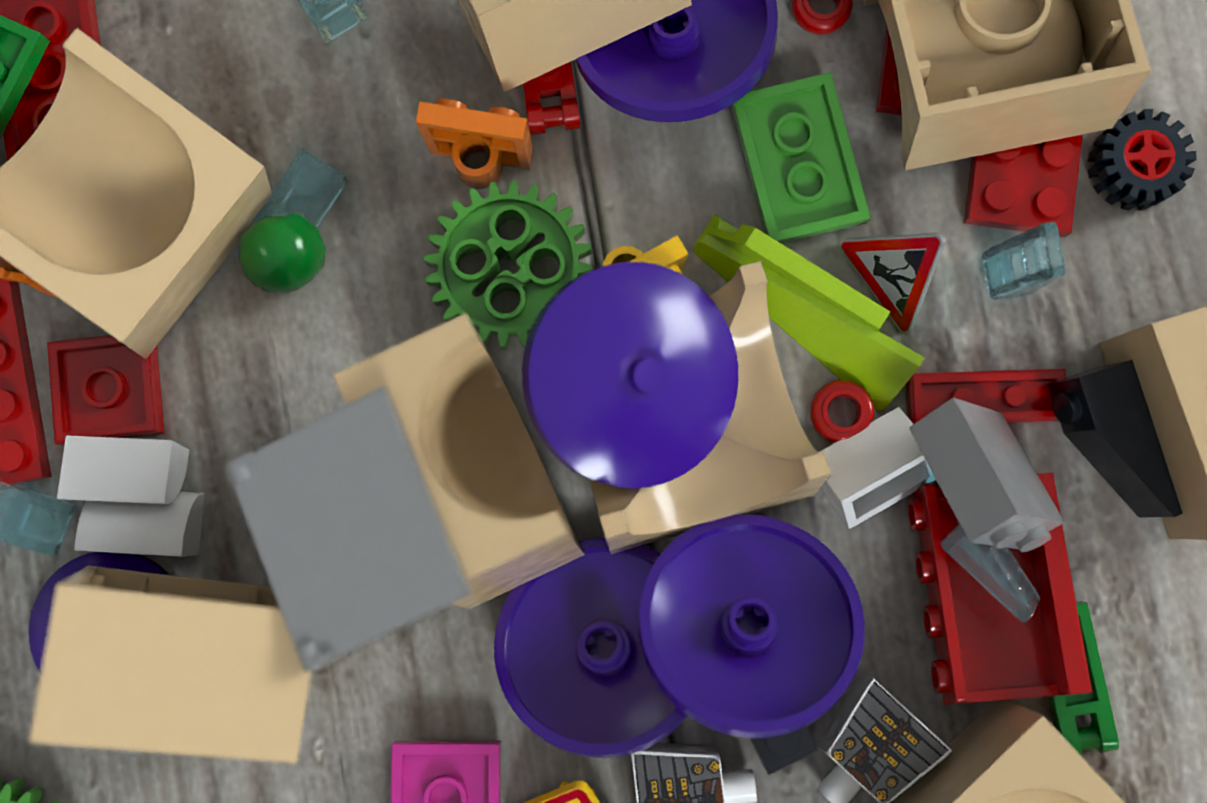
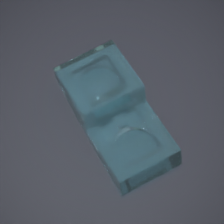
(33, 519)

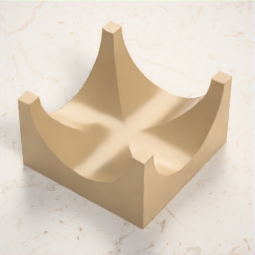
(757, 461)

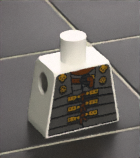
(876, 746)
(688, 776)

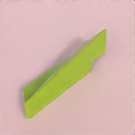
(816, 310)

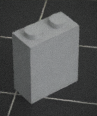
(986, 476)

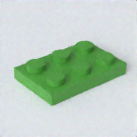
(800, 159)

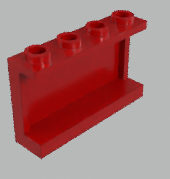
(977, 640)

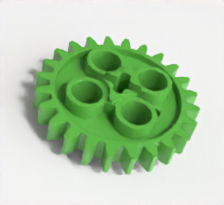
(477, 231)

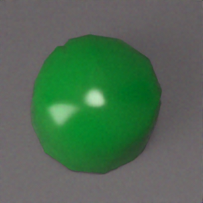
(281, 253)

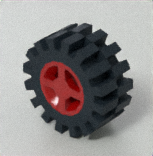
(1154, 147)

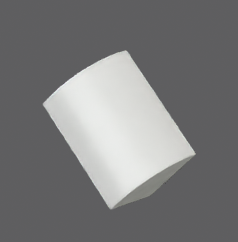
(875, 468)
(122, 470)
(142, 527)

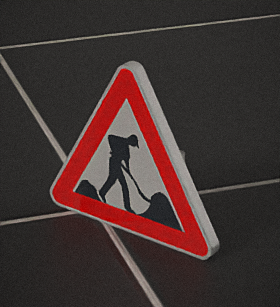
(896, 270)

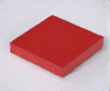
(103, 389)

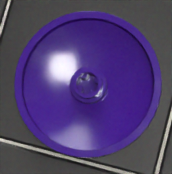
(686, 61)
(630, 375)
(751, 626)
(576, 658)

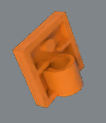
(458, 131)

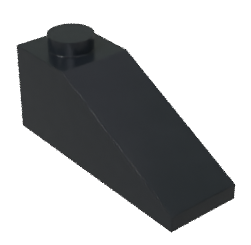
(1113, 429)

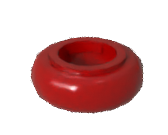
(818, 23)
(851, 391)

